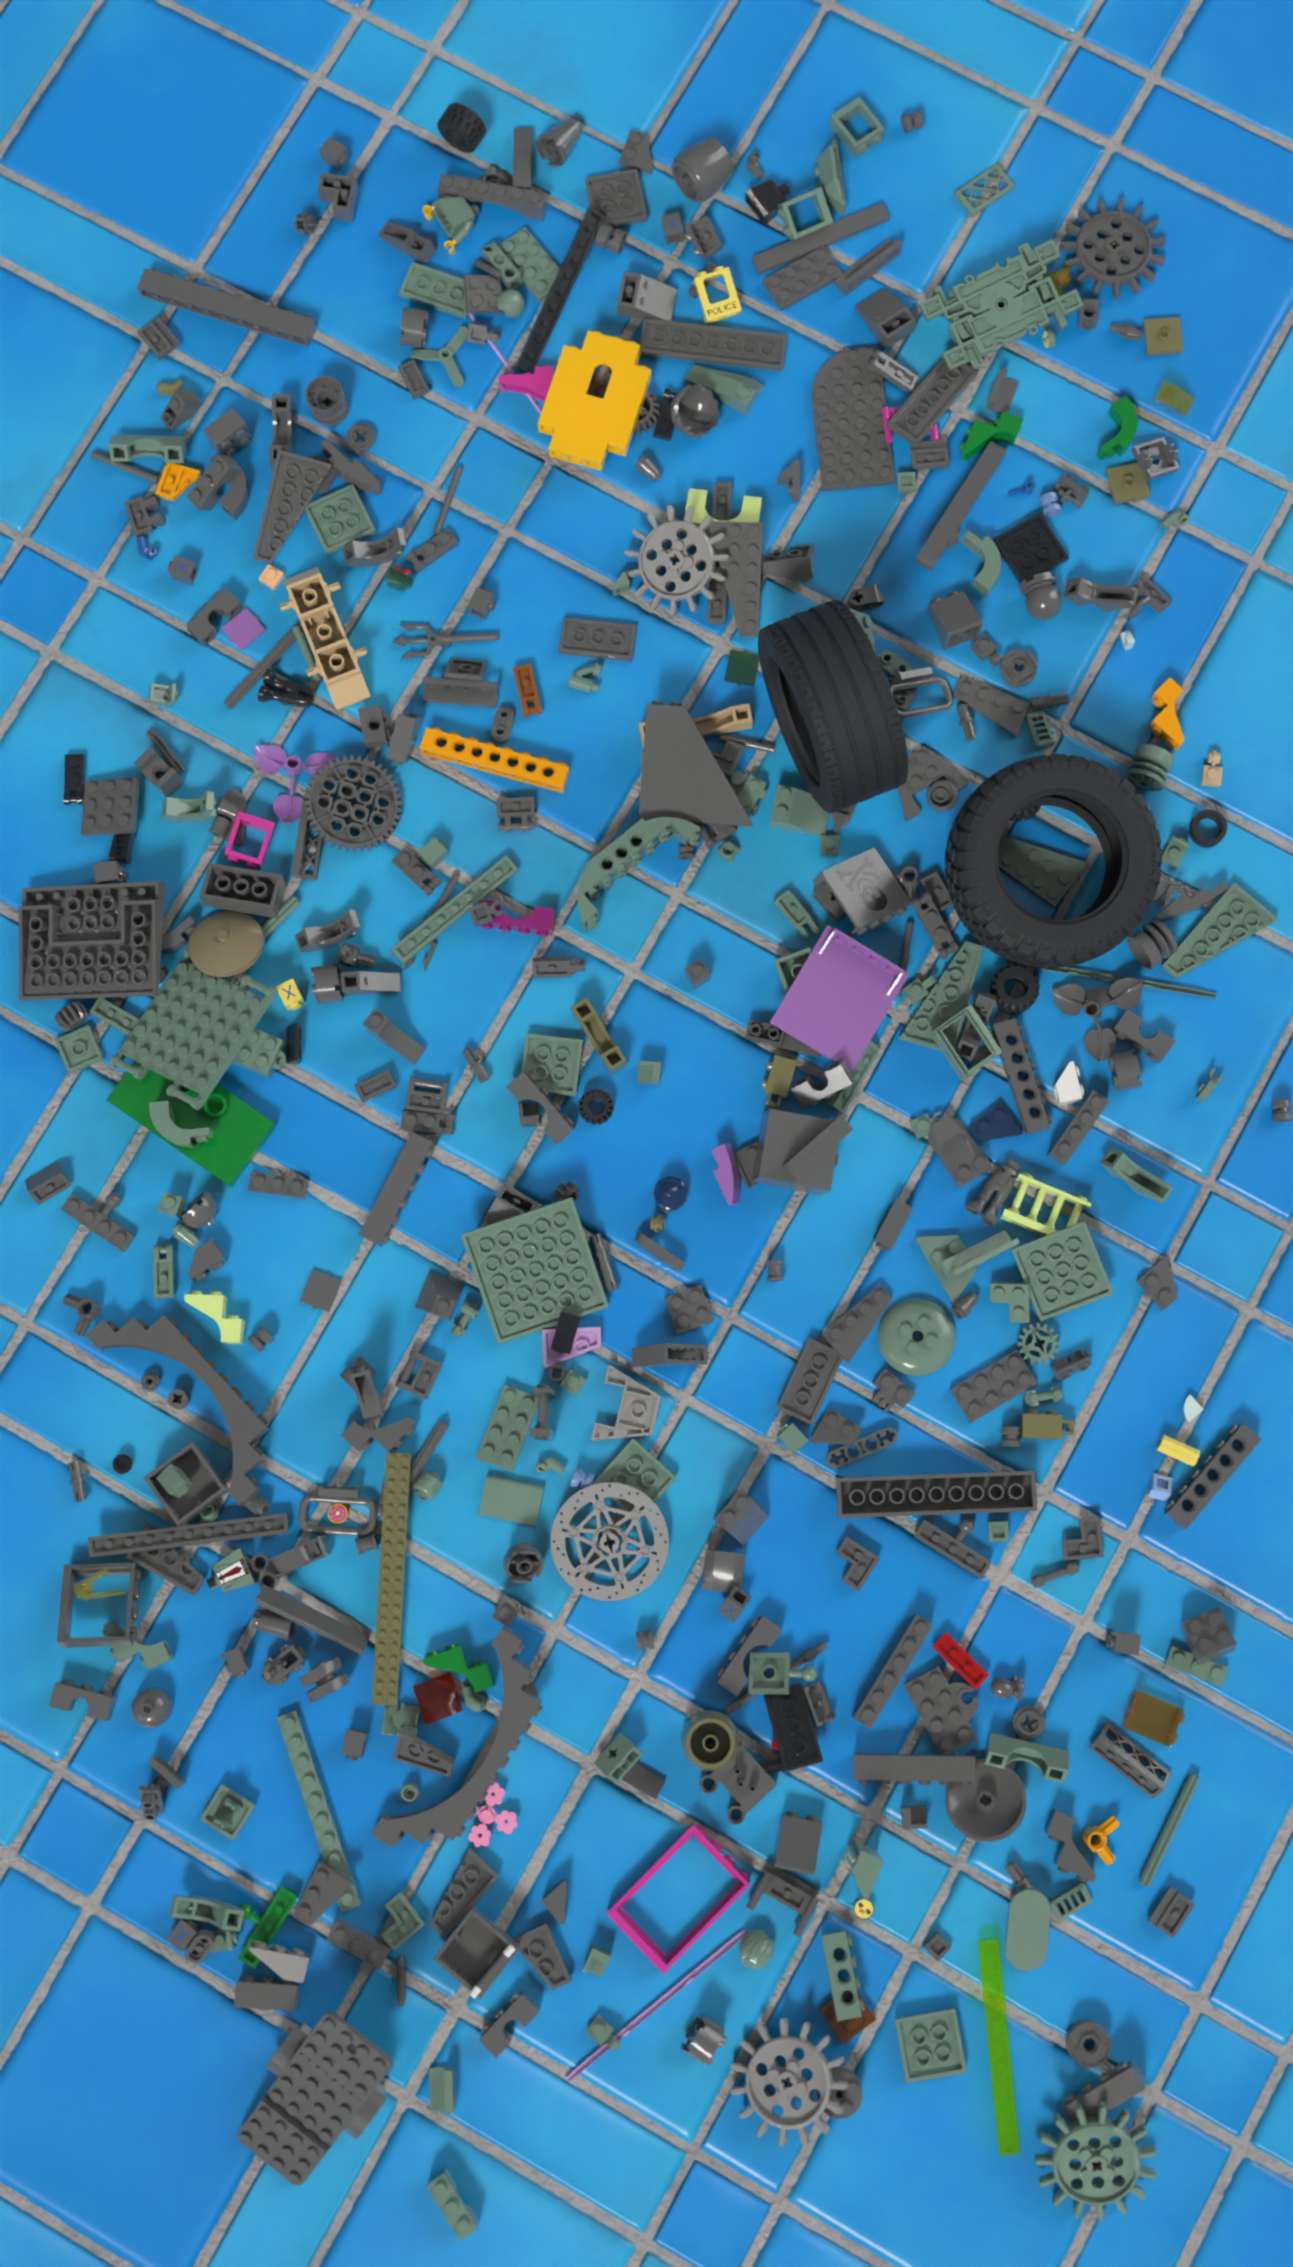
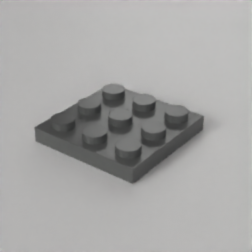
(617, 197)
(110, 807)

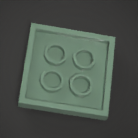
(339, 519)
(553, 1062)
(638, 1469)
(930, 2045)

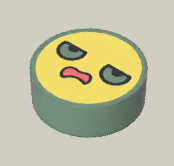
(1049, 338)

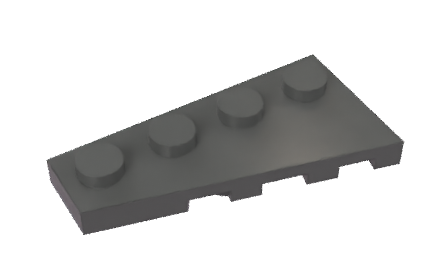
(992, 705)
(466, 1889)

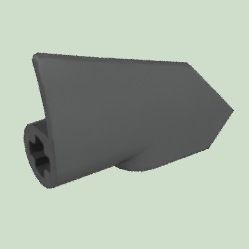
(226, 816)

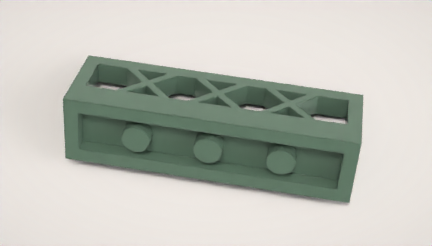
(842, 1099)
(977, 1254)

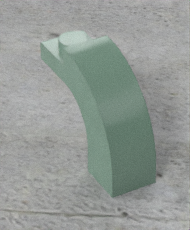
(990, 559)
(189, 809)
(162, 1118)
(207, 1910)

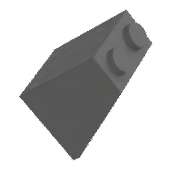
(954, 619)
(741, 1517)
(797, 1843)

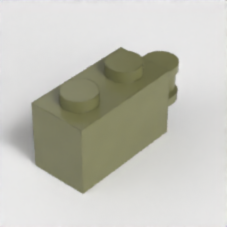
(779, 1080)
(1044, 1425)

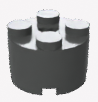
(413, 327)
(327, 984)
(1125, 1069)
(703, 2039)

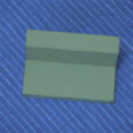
(442, 2089)

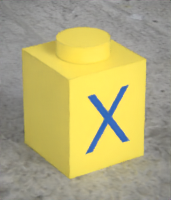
(290, 995)

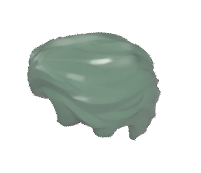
(755, 1949)

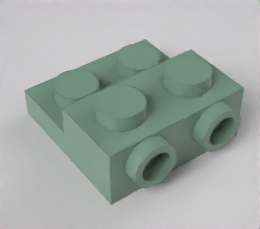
(748, 790)

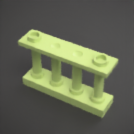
(1030, 1221)

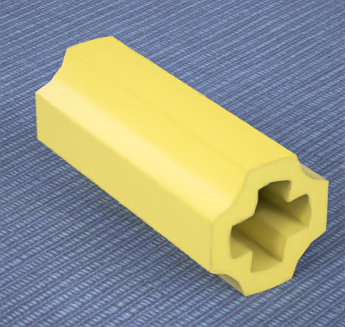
(1178, 1450)

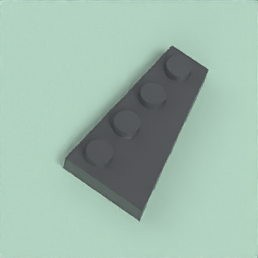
(853, 1327)
(169, 1566)

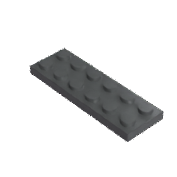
(930, 401)

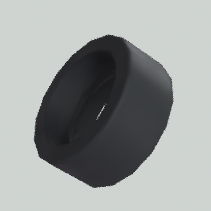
(1213, 815)

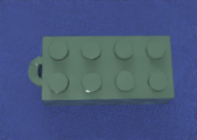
(261, 1054)

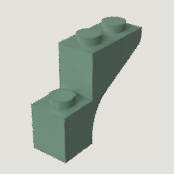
(1137, 1178)
(151, 1656)

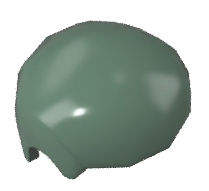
(511, 303)

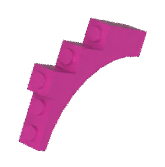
(533, 384)

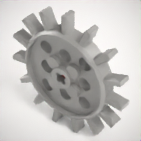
(674, 571)
(801, 2087)

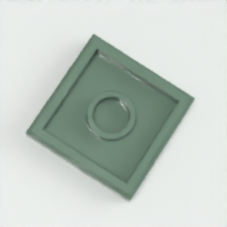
(79, 1049)

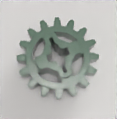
(1041, 1352)

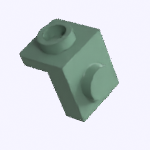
(162, 694)

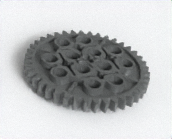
(337, 775)

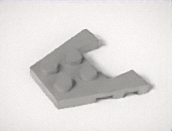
(636, 1411)

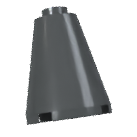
(558, 142)

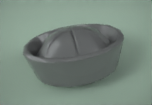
(942, 795)

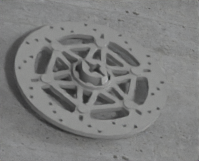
(635, 1514)

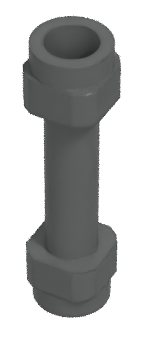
(1039, 1580)

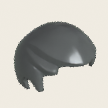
(694, 411)

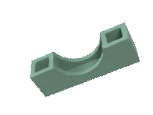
(128, 447)
(1050, 1761)

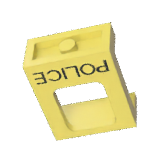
(721, 309)

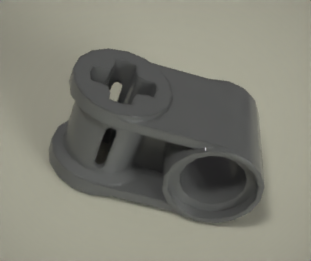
(867, 598)

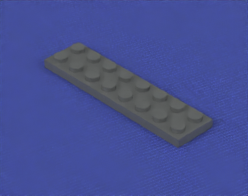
(713, 344)

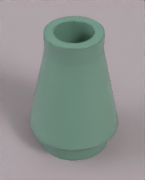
(186, 1235)

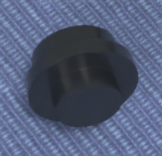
(122, 1464)

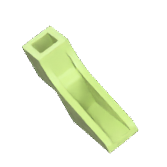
(215, 1307)

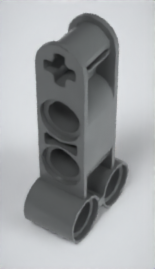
(290, 1560)

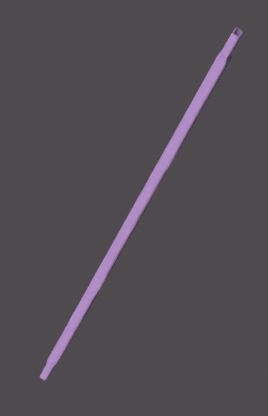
(664, 1998)

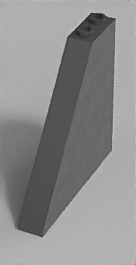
(682, 773)

